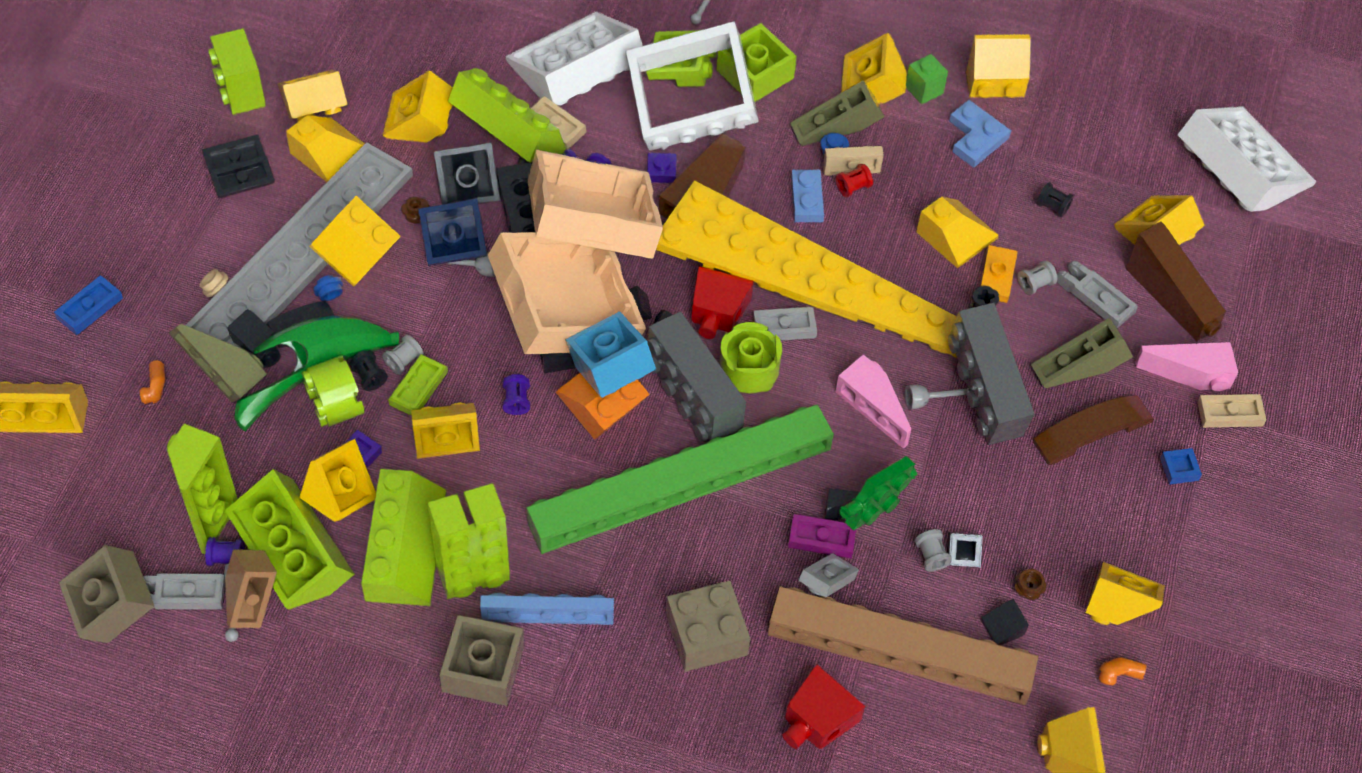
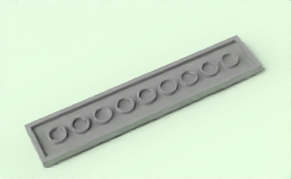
(286, 260)

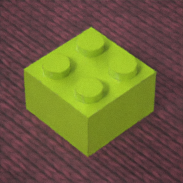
(767, 62)
(236, 71)

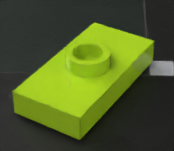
(418, 385)

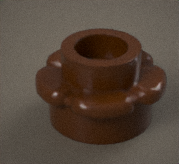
(411, 209)
(1032, 577)

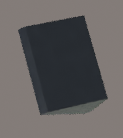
(466, 174)

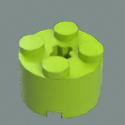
(751, 357)
(333, 391)

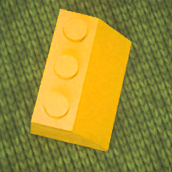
(42, 407)

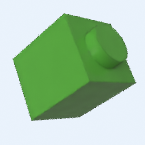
(926, 79)

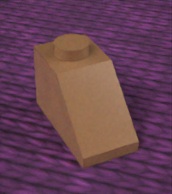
(248, 588)

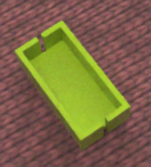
(470, 553)

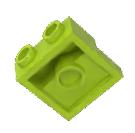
(687, 72)

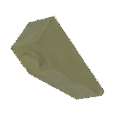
(843, 114)
(1084, 356)
(226, 365)

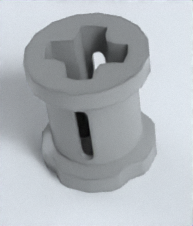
(1037, 277)
(402, 354)
(933, 550)

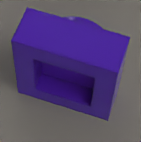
(662, 167)
(368, 448)

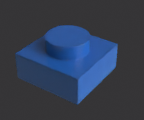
(1180, 466)

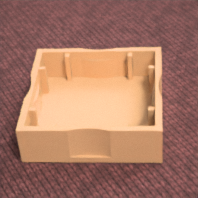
(593, 204)
(558, 289)

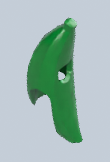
(312, 343)

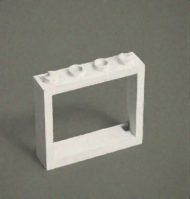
(681, 49)

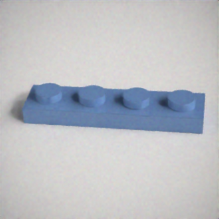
(538, 609)

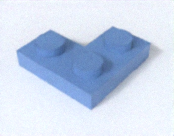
(982, 133)

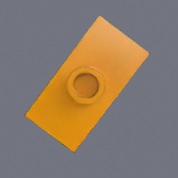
(999, 270)

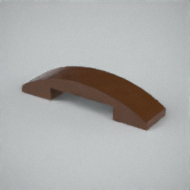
(1091, 425)

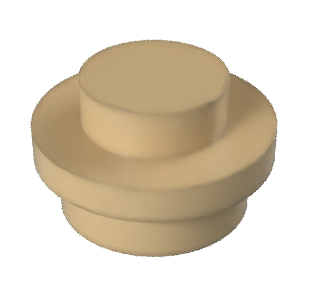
(213, 282)

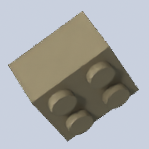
(106, 594)
(707, 626)
(482, 660)

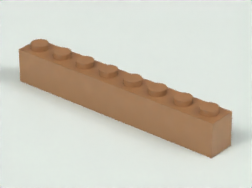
(903, 645)

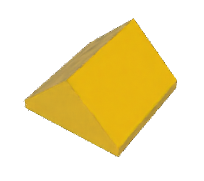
(338, 482)

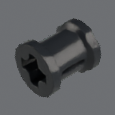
(1046, 200)
(984, 295)
(370, 364)

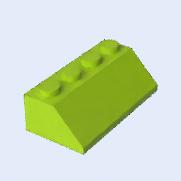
(504, 115)
(203, 480)
(293, 537)
(400, 541)

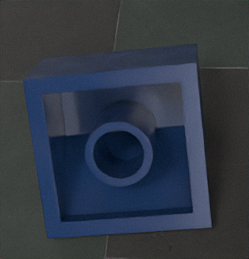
(452, 232)

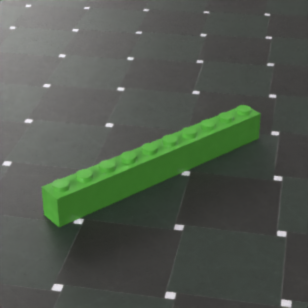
(678, 478)

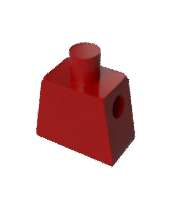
(719, 301)
(821, 711)

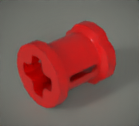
(854, 180)

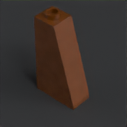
(714, 168)
(1175, 282)

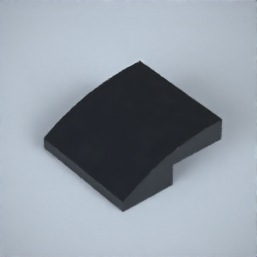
(238, 166)

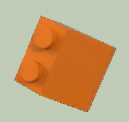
(600, 413)

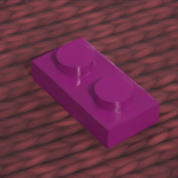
(821, 536)

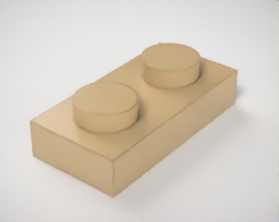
(569, 127)
(847, 159)
(1231, 410)

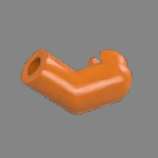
(157, 382)
(1120, 666)

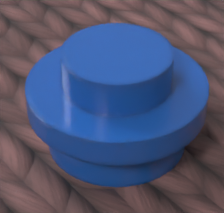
(834, 140)
(328, 288)

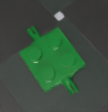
(879, 494)

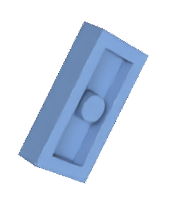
(807, 196)

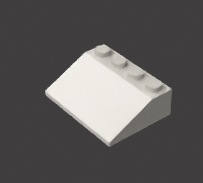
(576, 57)
(1244, 157)

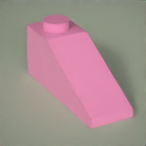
(1195, 365)
(871, 393)

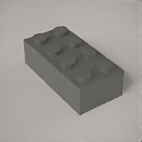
(990, 374)
(695, 379)

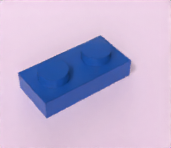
(88, 305)

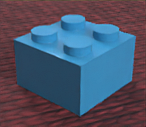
(611, 354)

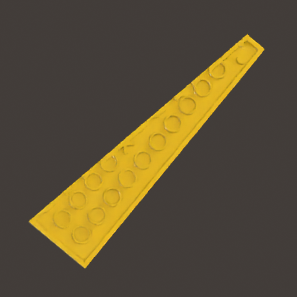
(758, 249)

